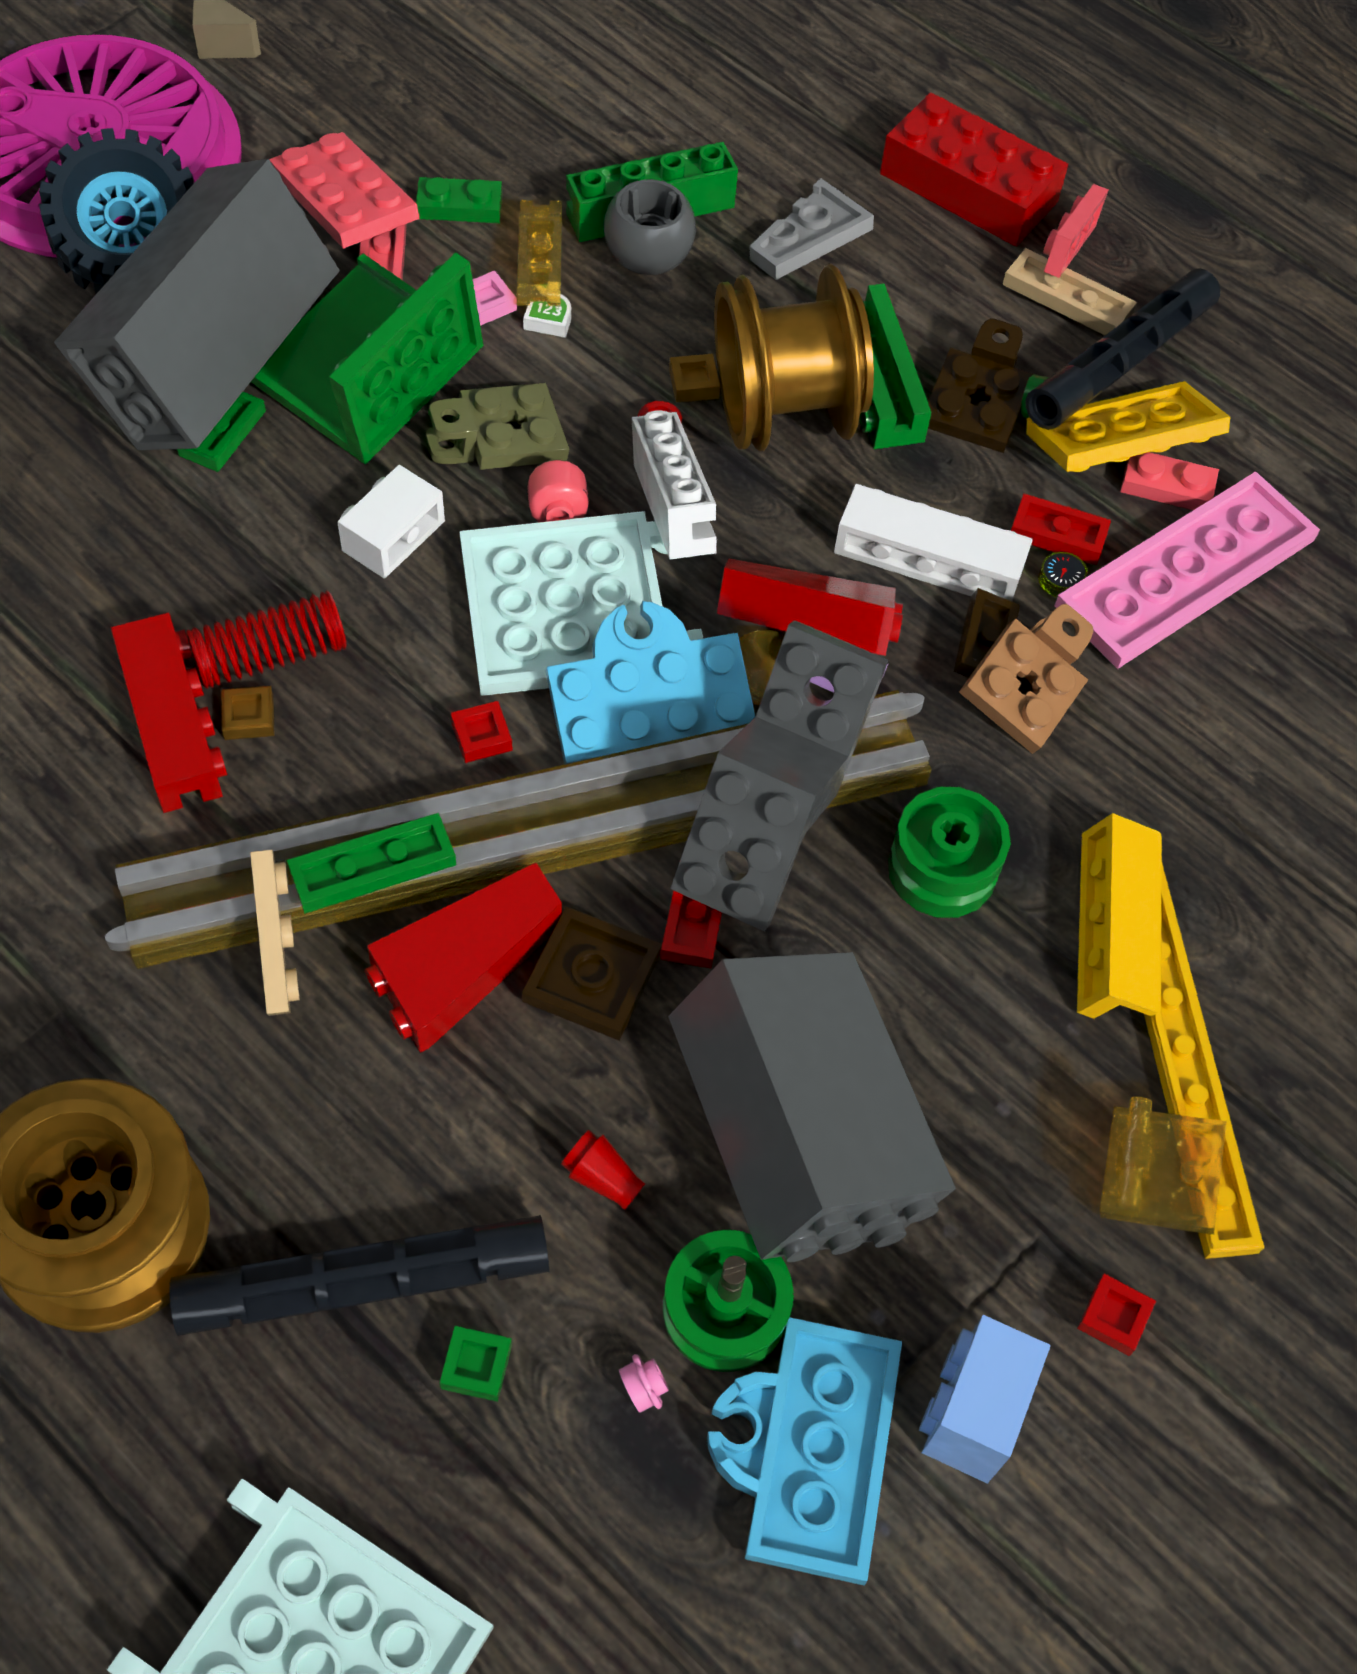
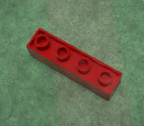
(166, 710)

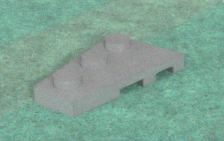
(810, 231)

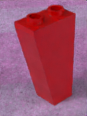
(837, 606)
(461, 953)

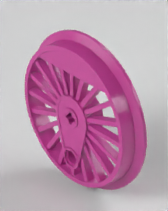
(43, 121)

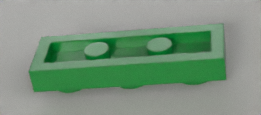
(371, 862)

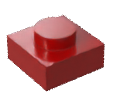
(481, 731)
(1116, 1314)

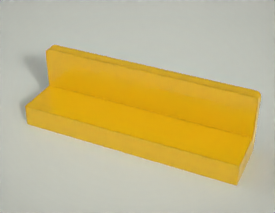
(1120, 918)

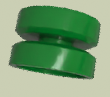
(948, 852)

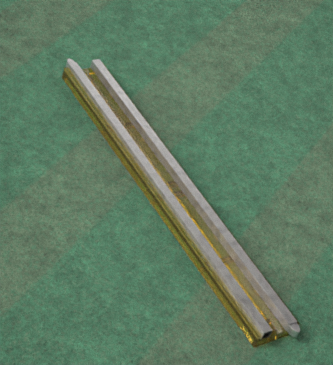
(550, 816)

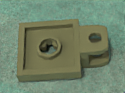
(482, 430)

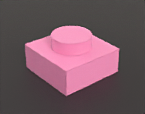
(493, 297)

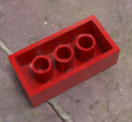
(973, 168)

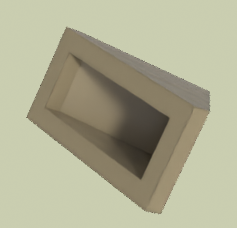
(224, 31)

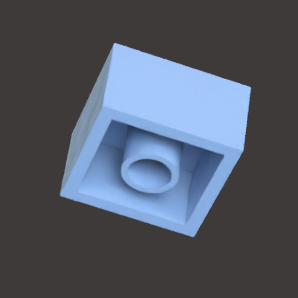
(988, 1392)

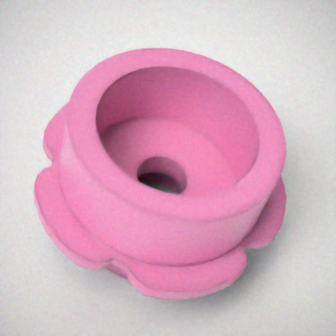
(644, 1383)

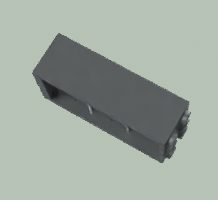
(199, 306)

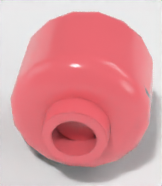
(557, 491)

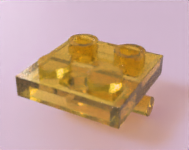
(1163, 1168)

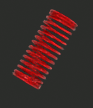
(205, 658)

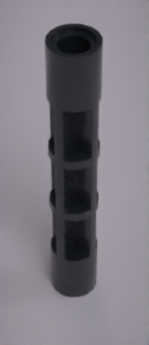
(1122, 349)
(357, 1275)

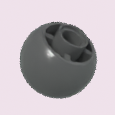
(649, 227)

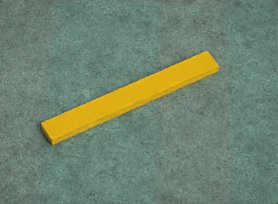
(1194, 1086)

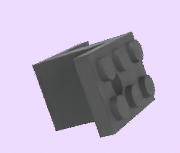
(778, 775)

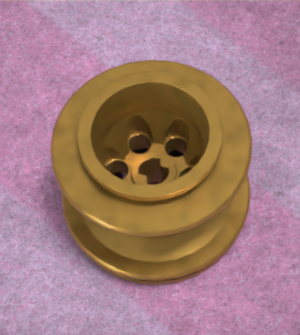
(792, 357)
(112, 1266)

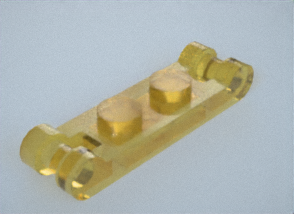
(539, 253)

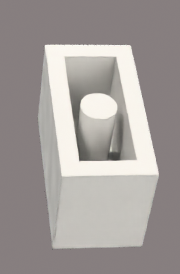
(391, 521)

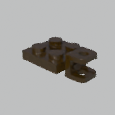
(984, 372)

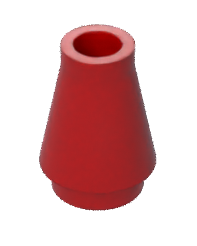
(602, 1169)

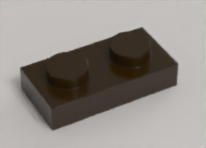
(983, 624)

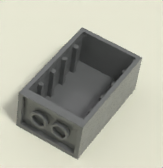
(809, 1104)

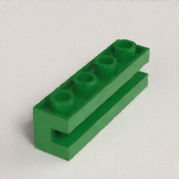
(701, 173)
(898, 405)

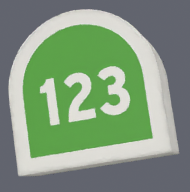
(548, 319)

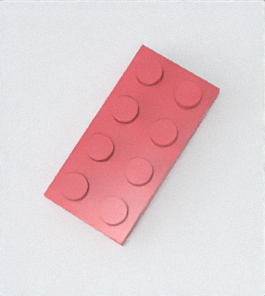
(344, 189)

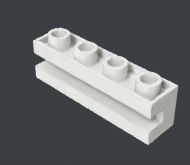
(674, 485)
(931, 544)

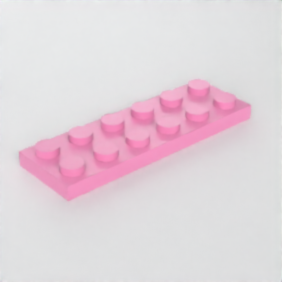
(1188, 568)

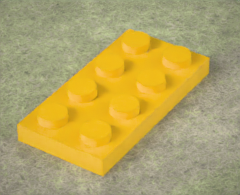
(1131, 426)

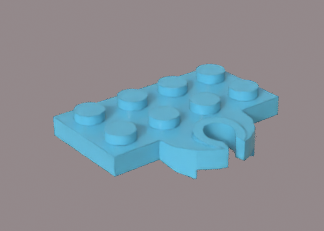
(647, 687)
(813, 1449)

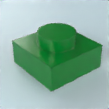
(476, 1363)

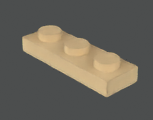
(1070, 294)
(274, 932)

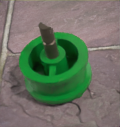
(726, 1302)

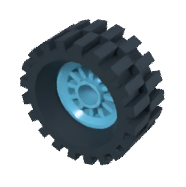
(92, 177)

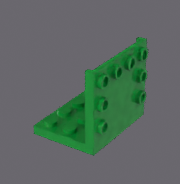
(375, 352)

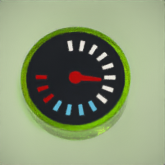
(1061, 572)

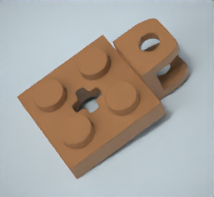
(1044, 660)

